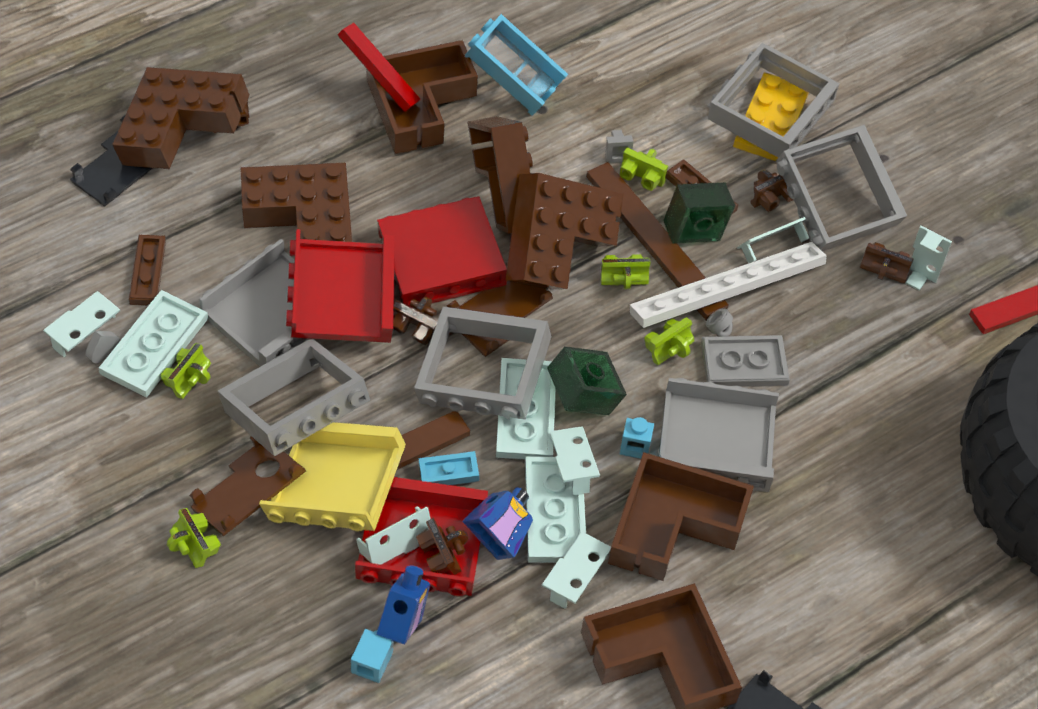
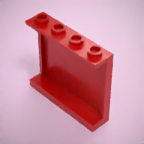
(444, 251)
(341, 290)
(448, 507)

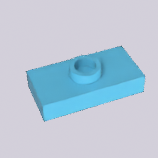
(450, 468)

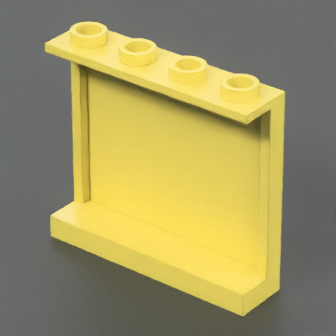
(344, 477)

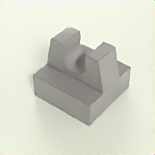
(616, 146)

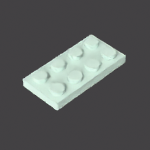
(153, 343)
(531, 436)
(554, 509)

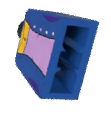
(501, 522)
(404, 606)

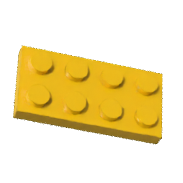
(775, 106)

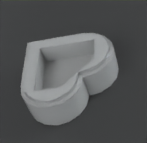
(101, 345)

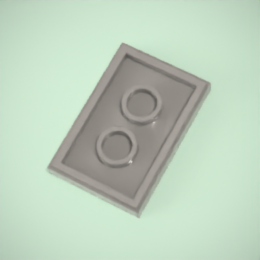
(745, 360)

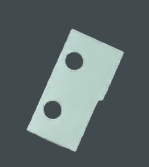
(798, 225)
(926, 254)
(81, 320)
(571, 456)
(399, 540)
(575, 566)

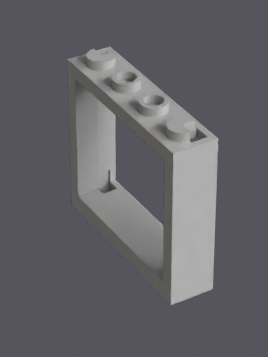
(787, 69)
(875, 175)
(490, 326)
(281, 372)

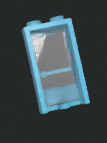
(515, 63)

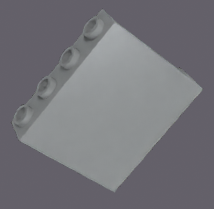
(253, 306)
(720, 430)

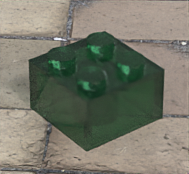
(698, 212)
(586, 381)

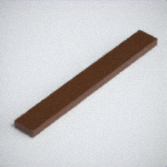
(651, 233)

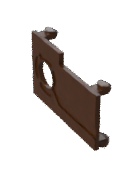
(508, 300)
(243, 490)

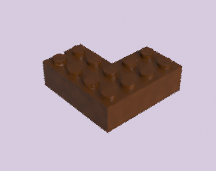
(438, 77)
(176, 102)
(501, 162)
(299, 196)
(548, 221)
(675, 500)
(667, 634)

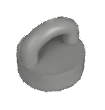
(720, 321)

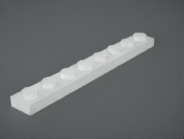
(727, 284)

